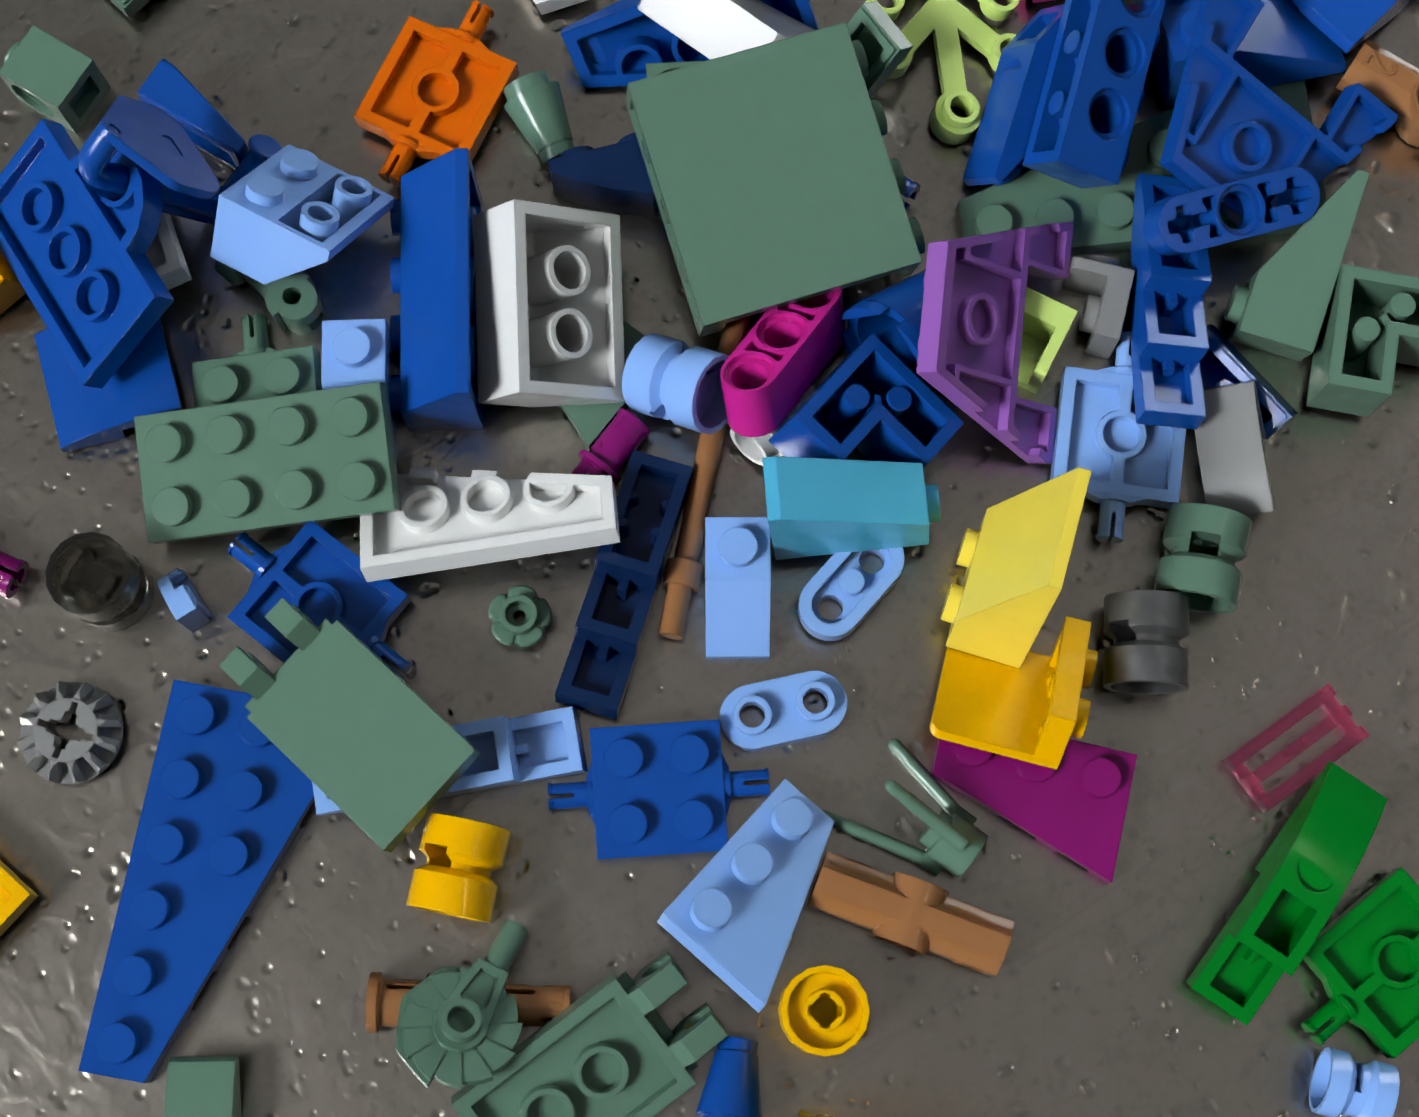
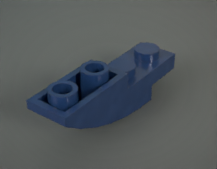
(605, 178)

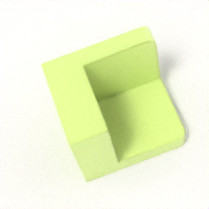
(1042, 335)

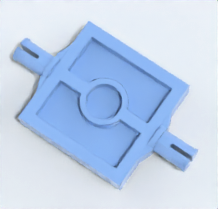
(1100, 434)

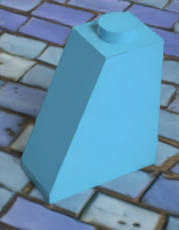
(846, 505)

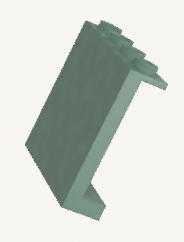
(773, 176)

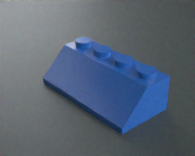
(436, 296)

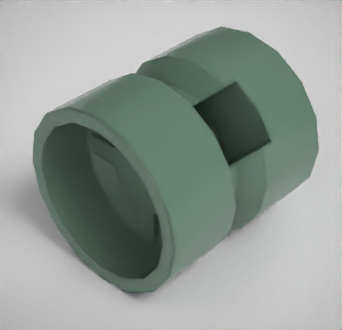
(1207, 580)

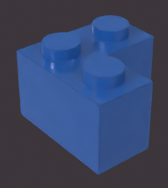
(869, 406)

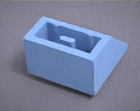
(292, 215)

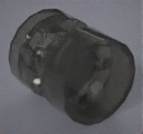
(89, 571)

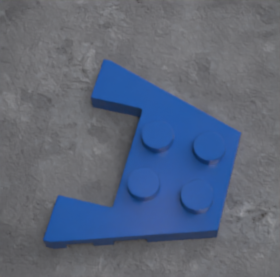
(1238, 128)

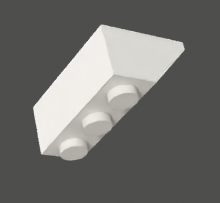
(548, 305)

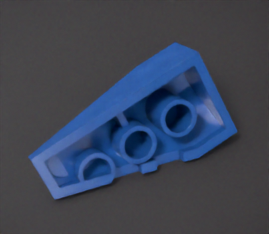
(619, 40)

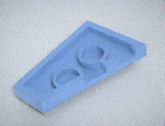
(751, 894)

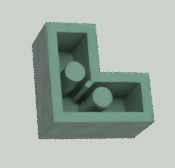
(1362, 337)

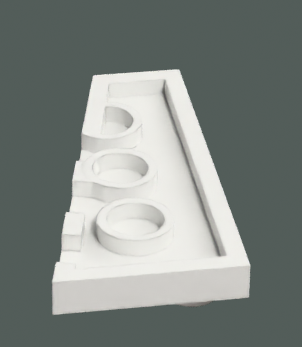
(485, 521)

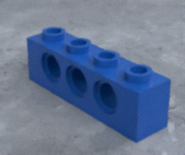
(1097, 71)

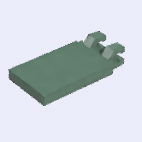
(352, 725)
(602, 1054)

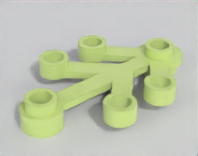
(947, 22)

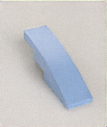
(512, 753)

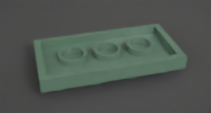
(267, 463)

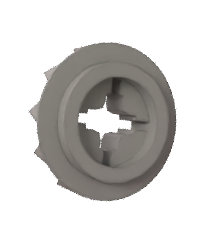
(79, 759)

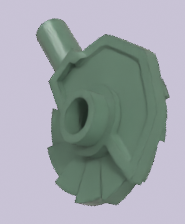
(461, 1020)

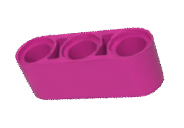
(780, 362)

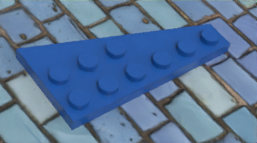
(202, 855)

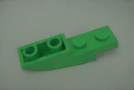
(1293, 894)

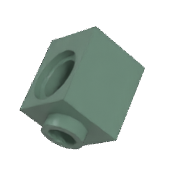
(54, 78)

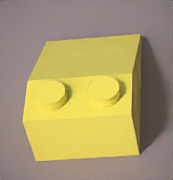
(1014, 569)

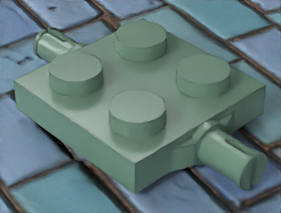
(256, 370)

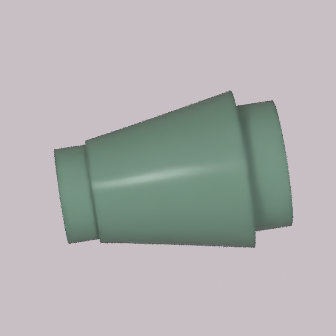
(539, 114)

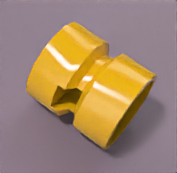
(458, 867)
(823, 1010)

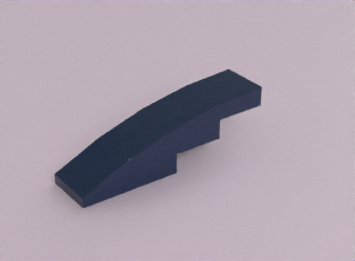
(624, 586)

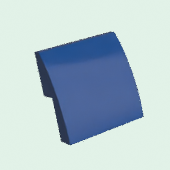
(97, 415)

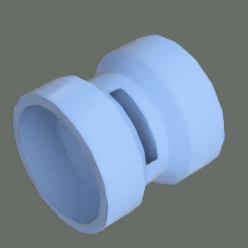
(1352, 1087)

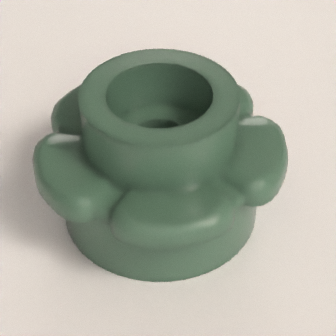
(522, 633)

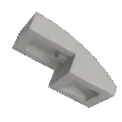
(1234, 451)

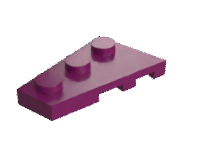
(1066, 809)

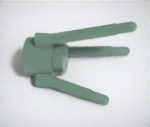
(949, 834)

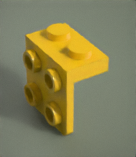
(1017, 710)

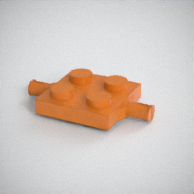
(436, 91)

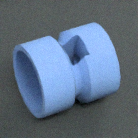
(676, 383)

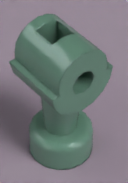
(290, 300)

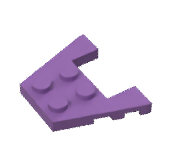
(976, 326)

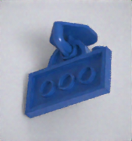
(86, 217)

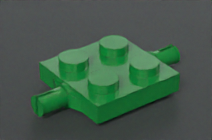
(1371, 967)

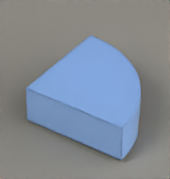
(184, 600)

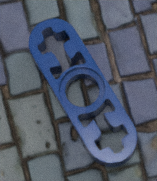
(1207, 203)

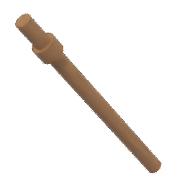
(683, 571)

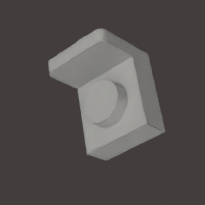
(1106, 303)

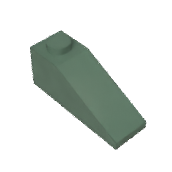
(1290, 293)

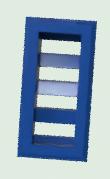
(205, 126)

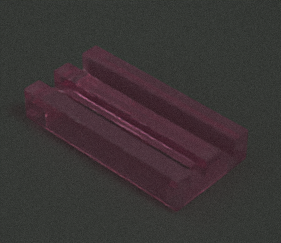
(1337, 717)

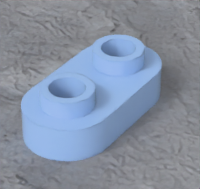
(851, 587)
(784, 711)

